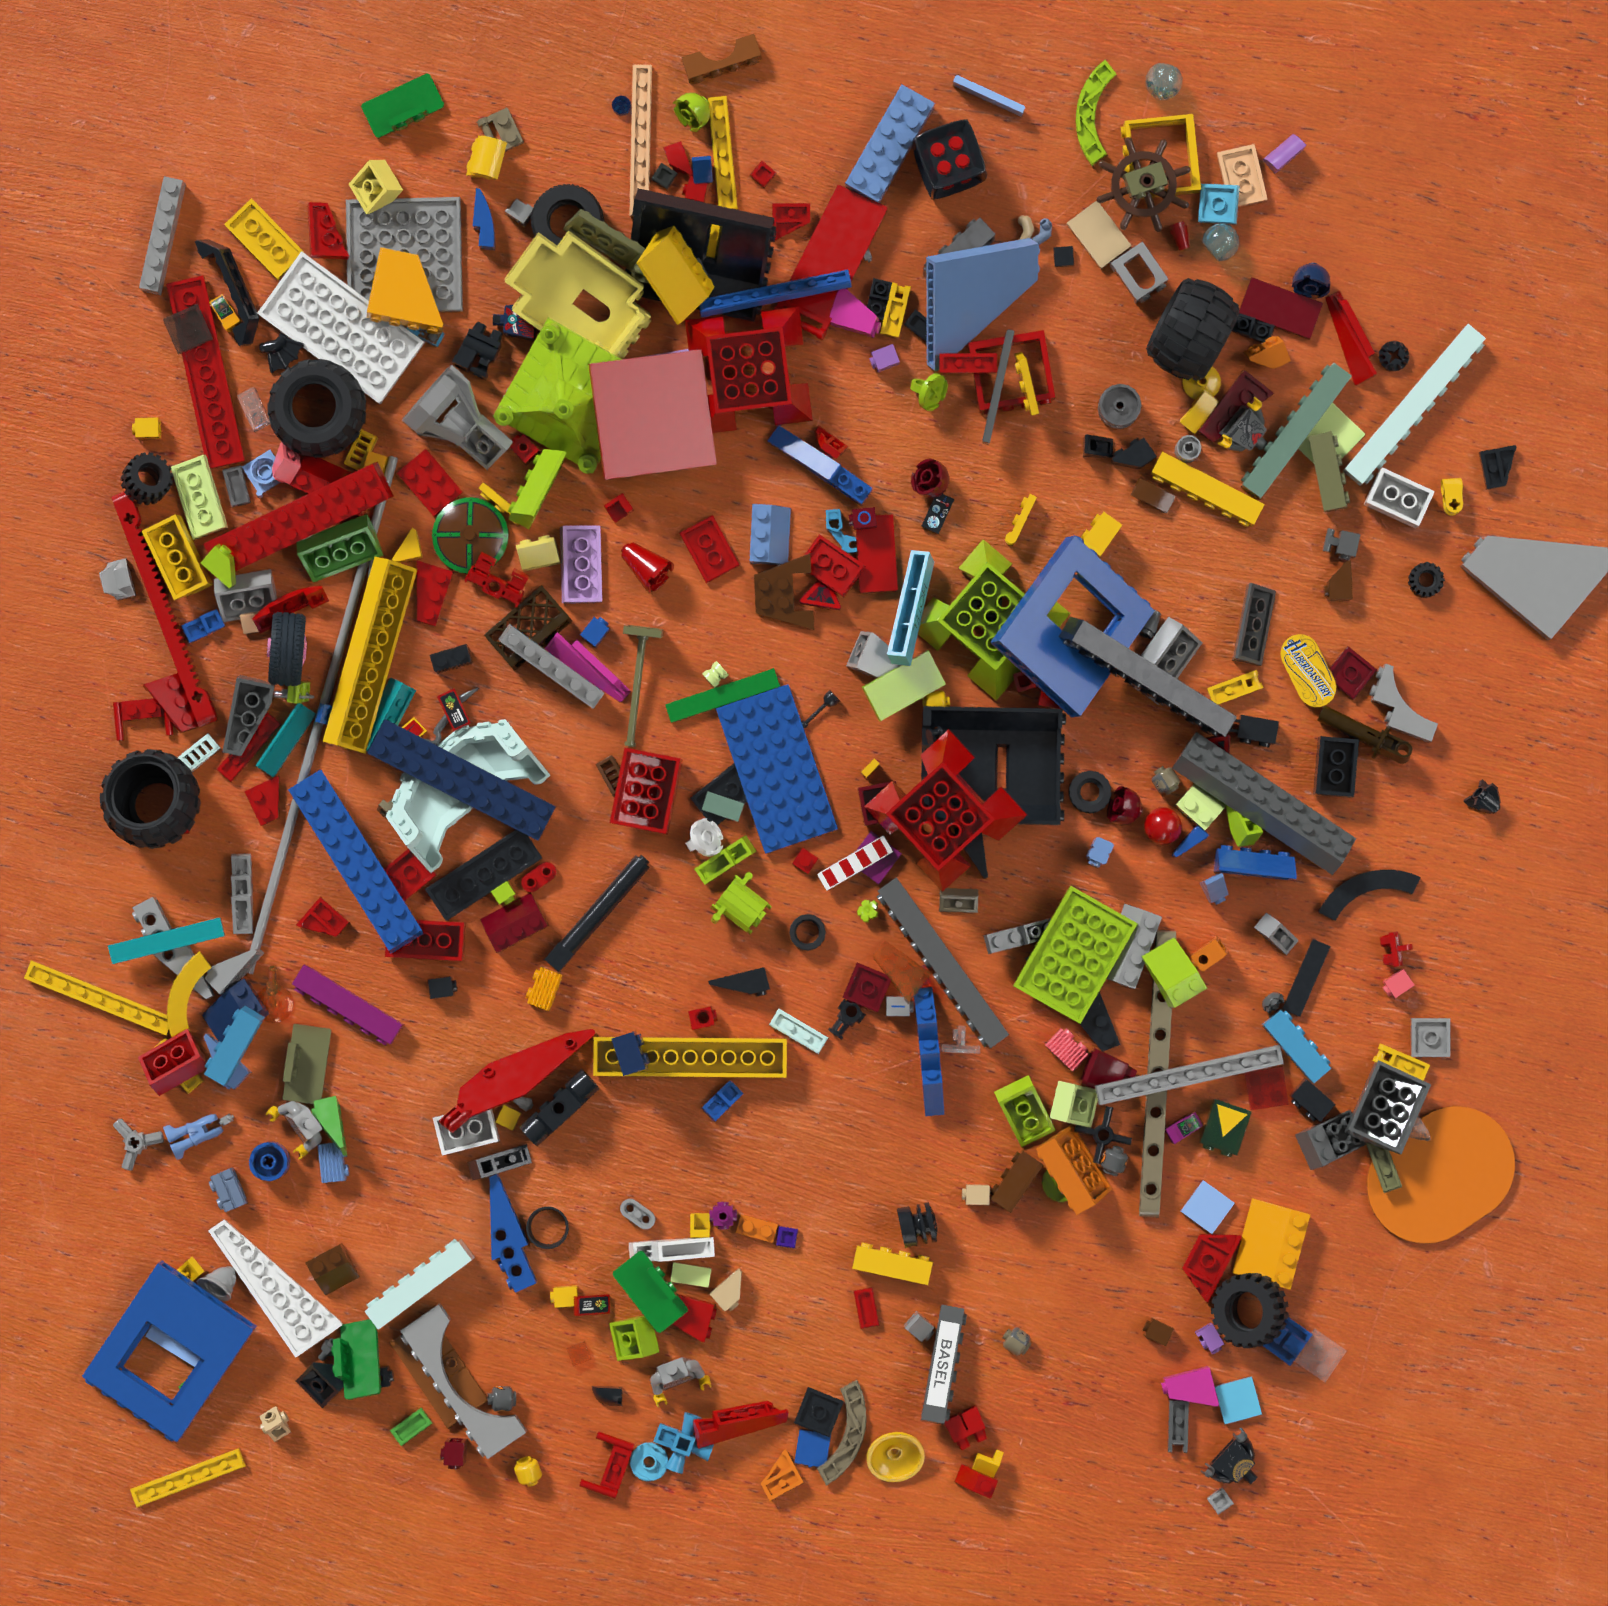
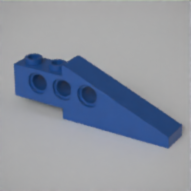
(820, 465)
(504, 1218)

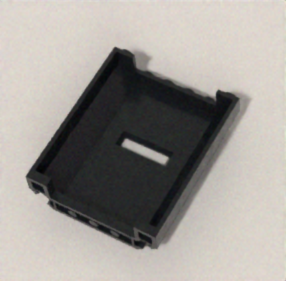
(740, 249)
(1032, 755)

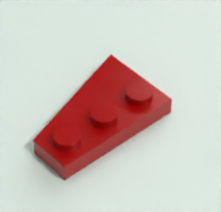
(431, 591)
(171, 697)

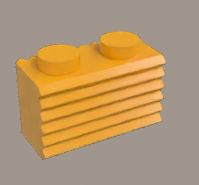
(544, 989)

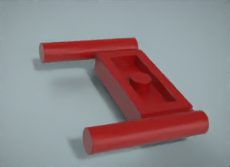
(138, 710)
(615, 1467)

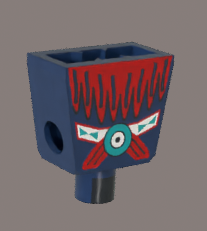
(514, 324)

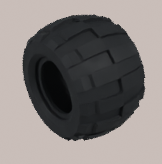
(1193, 329)
(343, 426)
(126, 783)

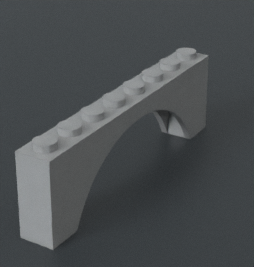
(488, 1430)

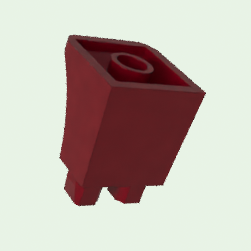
(1104, 1068)

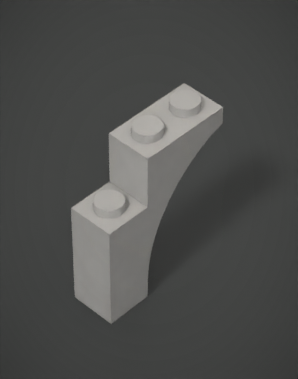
(1401, 716)

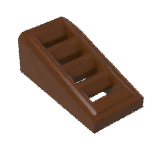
(607, 761)

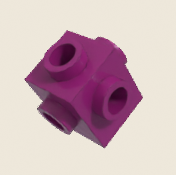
(726, 1208)

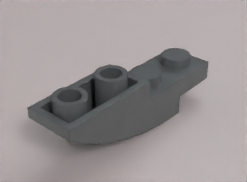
(1015, 936)

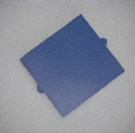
(812, 1448)

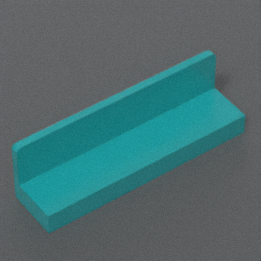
(392, 706)
(286, 740)

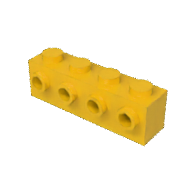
(892, 1264)

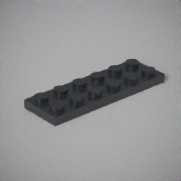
(483, 874)

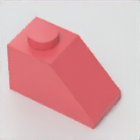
(285, 464)

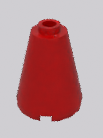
(647, 566)

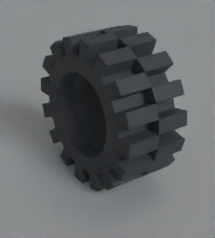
(1437, 579)

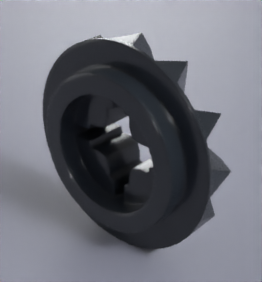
(1396, 364)

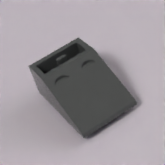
(1327, 1141)

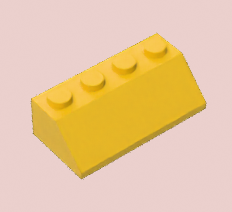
(177, 557)

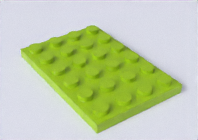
(1075, 954)

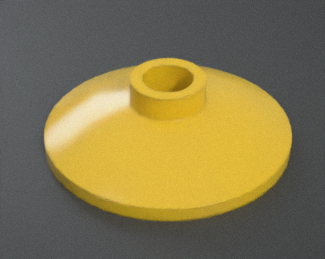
(1212, 385)

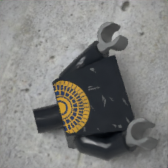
(1233, 1461)

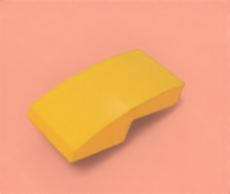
(1199, 412)

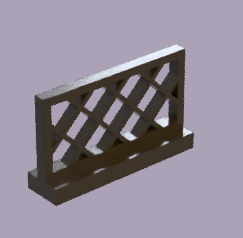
(542, 636)

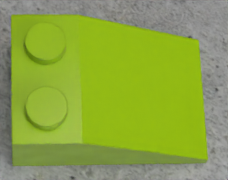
(1173, 973)
(1024, 1111)

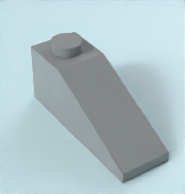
(231, 971)

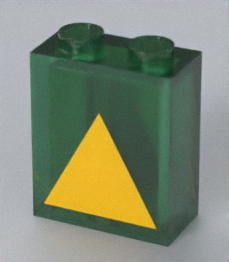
(1225, 1128)

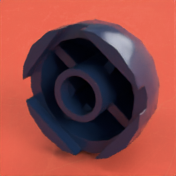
(1311, 280)

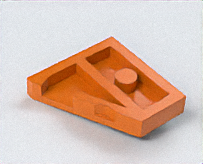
(782, 1477)

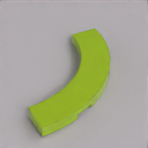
(1086, 110)

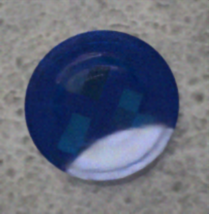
(621, 105)

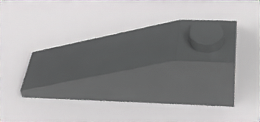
(249, 705)

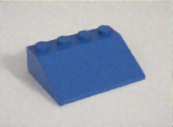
(1255, 864)

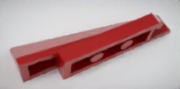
(1352, 339)
(737, 1422)

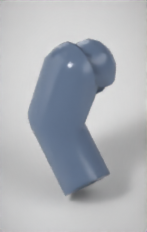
(1045, 231)

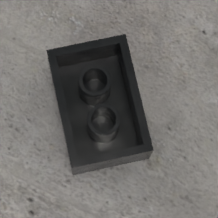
(1336, 767)

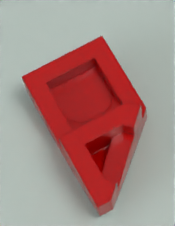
(677, 158)

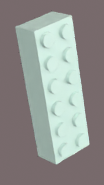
(419, 1284)

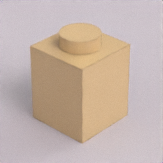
(976, 1194)

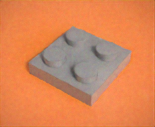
(1430, 1037)

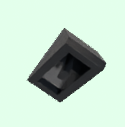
(1097, 446)

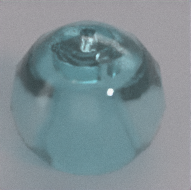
(1163, 81)
(1221, 241)

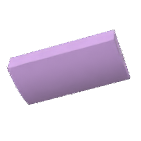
(581, 564)

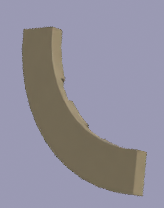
(852, 1436)

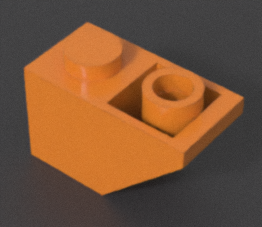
(1270, 353)

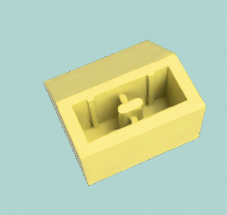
(538, 553)

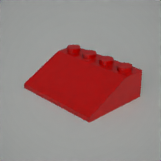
(646, 791)

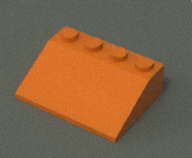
(1074, 1169)

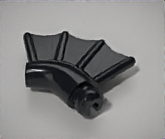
(281, 351)

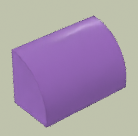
(1284, 153)

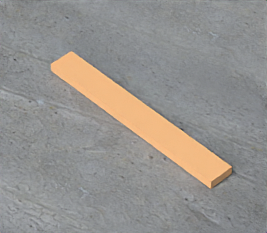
(640, 130)

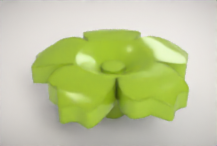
(868, 910)

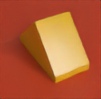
(409, 549)

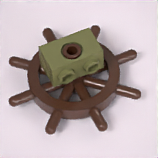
(1142, 182)

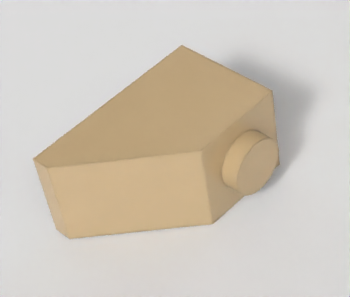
(728, 1291)

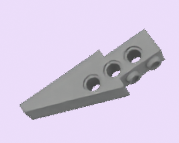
(180, 955)

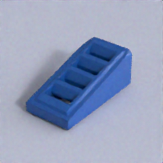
(1192, 839)

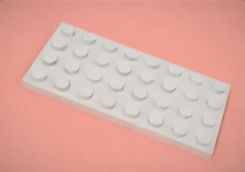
(334, 326)

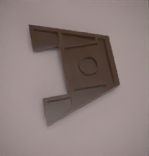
(775, 592)

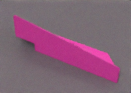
(588, 666)

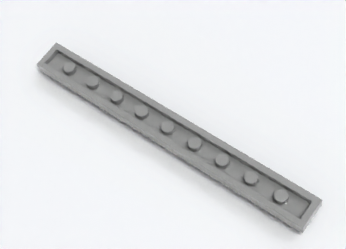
(1189, 1074)

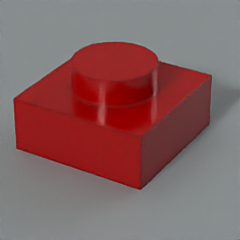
(805, 860)

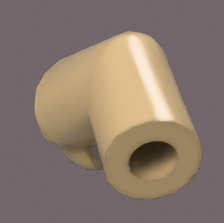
(1027, 225)

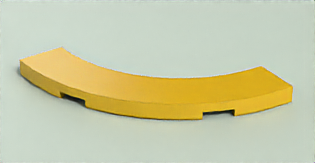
(181, 991)

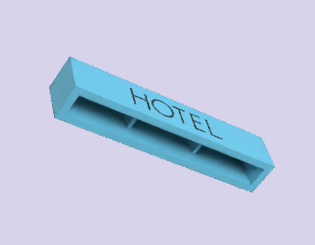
(910, 608)

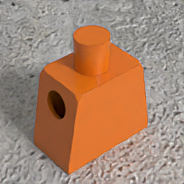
(1213, 950)

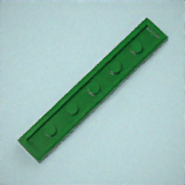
(722, 695)

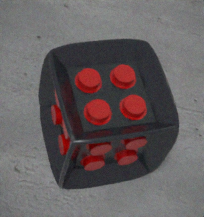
(949, 159)

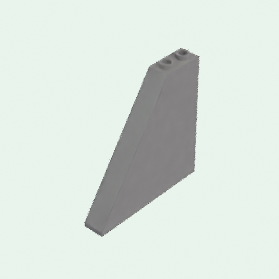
(1537, 578)

